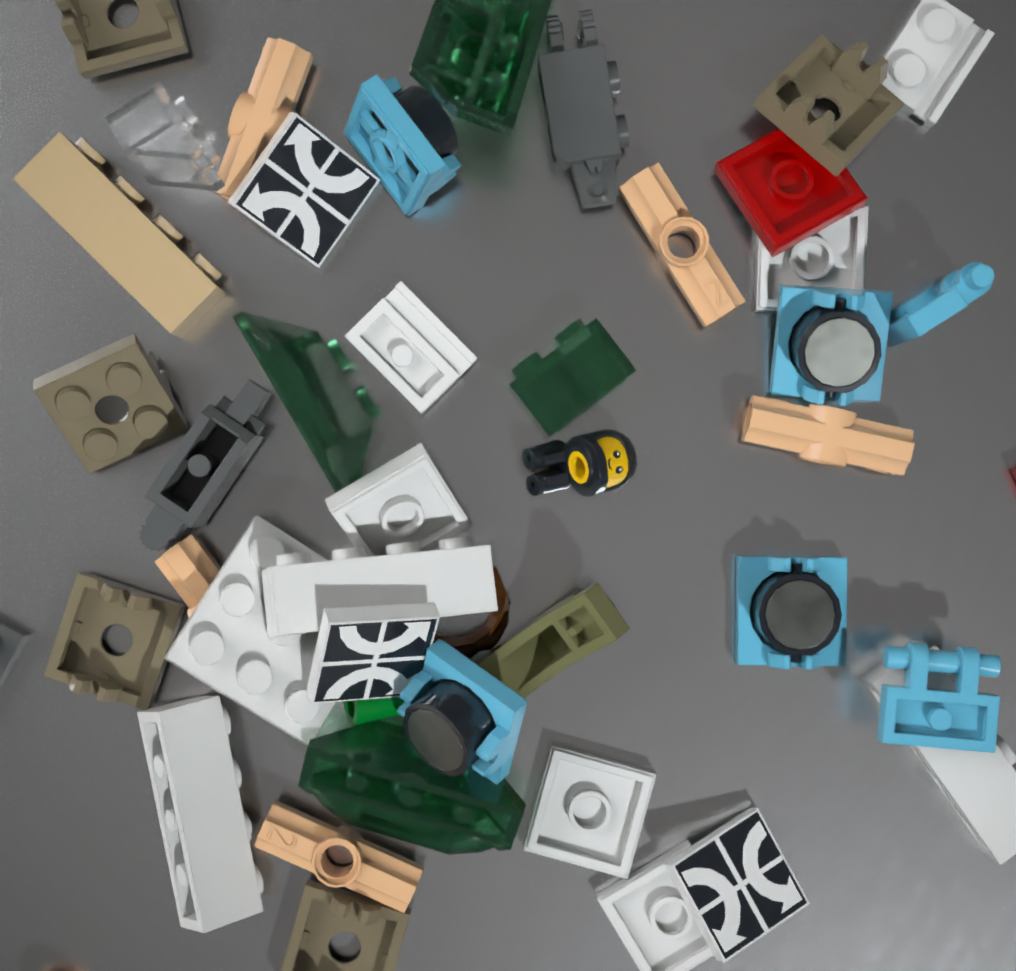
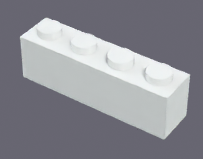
(454, 578)
(973, 782)
(201, 812)

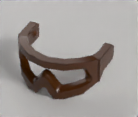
(491, 632)

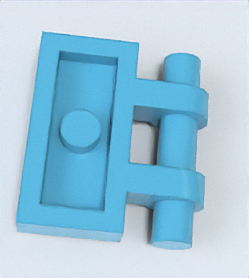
(931, 308)
(939, 716)

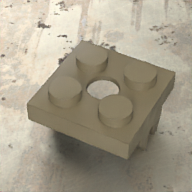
(107, 49)
(848, 82)
(119, 371)
(78, 648)
(334, 910)

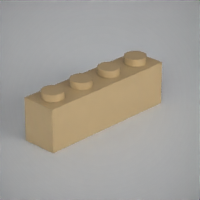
(120, 235)

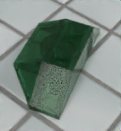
(480, 57)
(316, 394)
(382, 785)

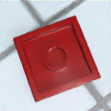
(786, 191)

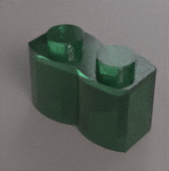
(571, 376)

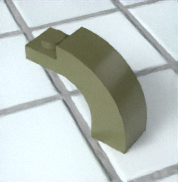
(555, 640)

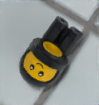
(588, 462)

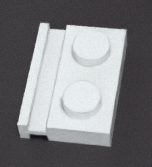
(933, 58)
(411, 347)

